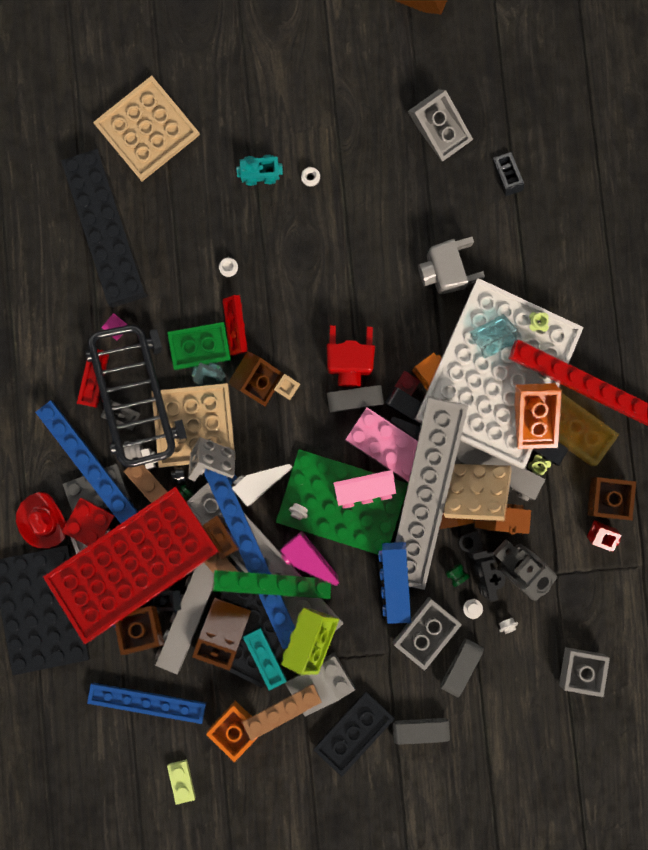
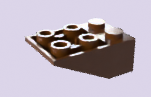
(221, 634)

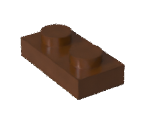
(221, 537)

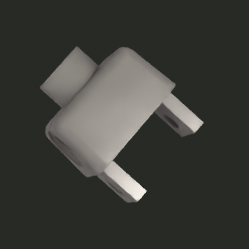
(446, 267)

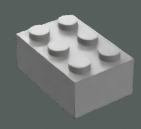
(427, 633)

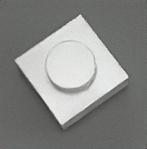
(146, 452)

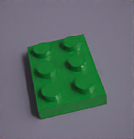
(199, 345)

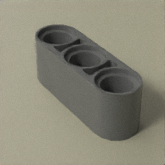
(355, 398)
(462, 667)
(421, 731)

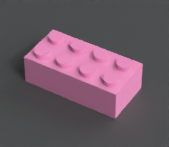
(384, 443)

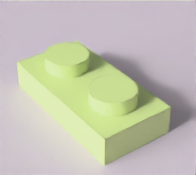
(181, 781)

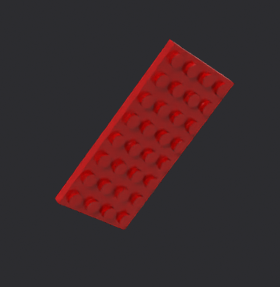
(130, 565)

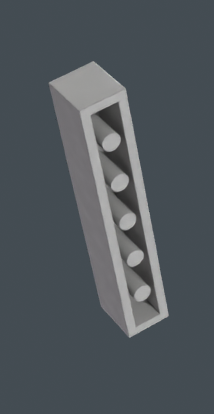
(521, 481)
(185, 620)

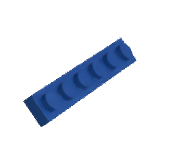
(146, 703)

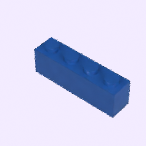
(396, 582)

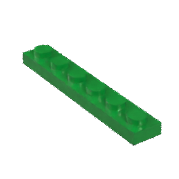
(270, 584)

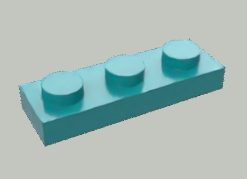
(265, 659)

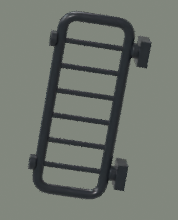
(152, 342)

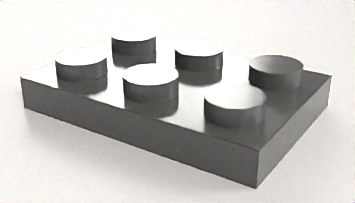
(82, 488)

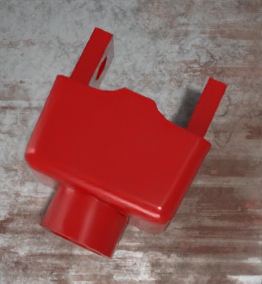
(350, 359)

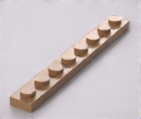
(153, 490)

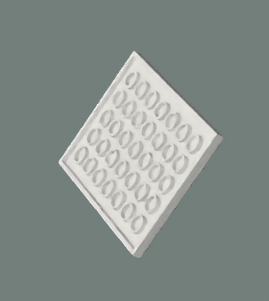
(490, 382)

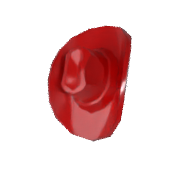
(40, 521)

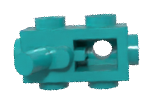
(254, 170)

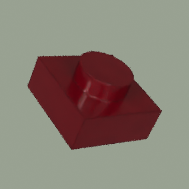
(407, 383)

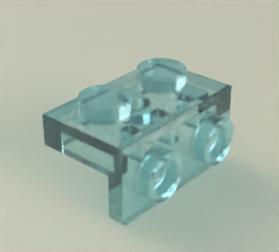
(494, 336)
(213, 371)

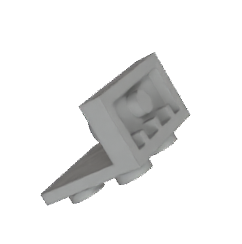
(212, 457)

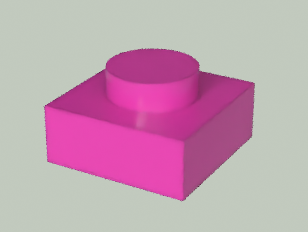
(113, 322)

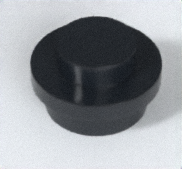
(177, 475)

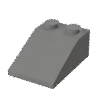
(440, 124)
(330, 683)

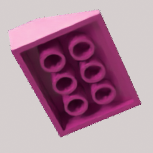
(307, 558)

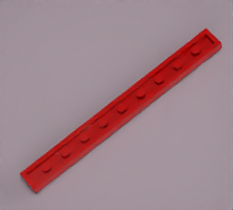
(579, 381)

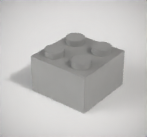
(584, 672)

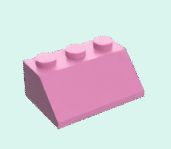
(365, 489)

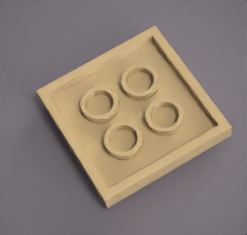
(478, 492)

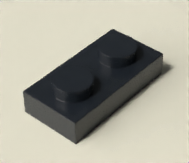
(167, 601)

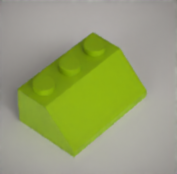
(309, 642)

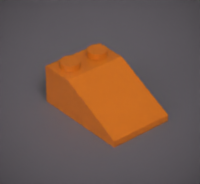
(537, 415)

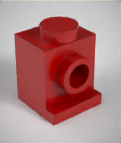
(598, 538)

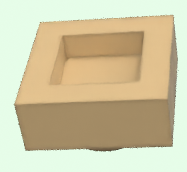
(287, 387)

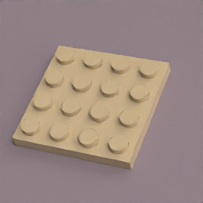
(146, 128)
(204, 415)

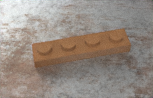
(281, 712)

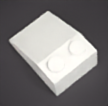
(253, 486)

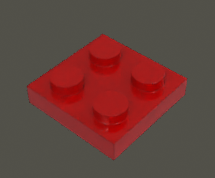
(88, 522)

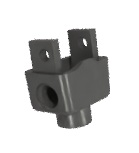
(528, 573)

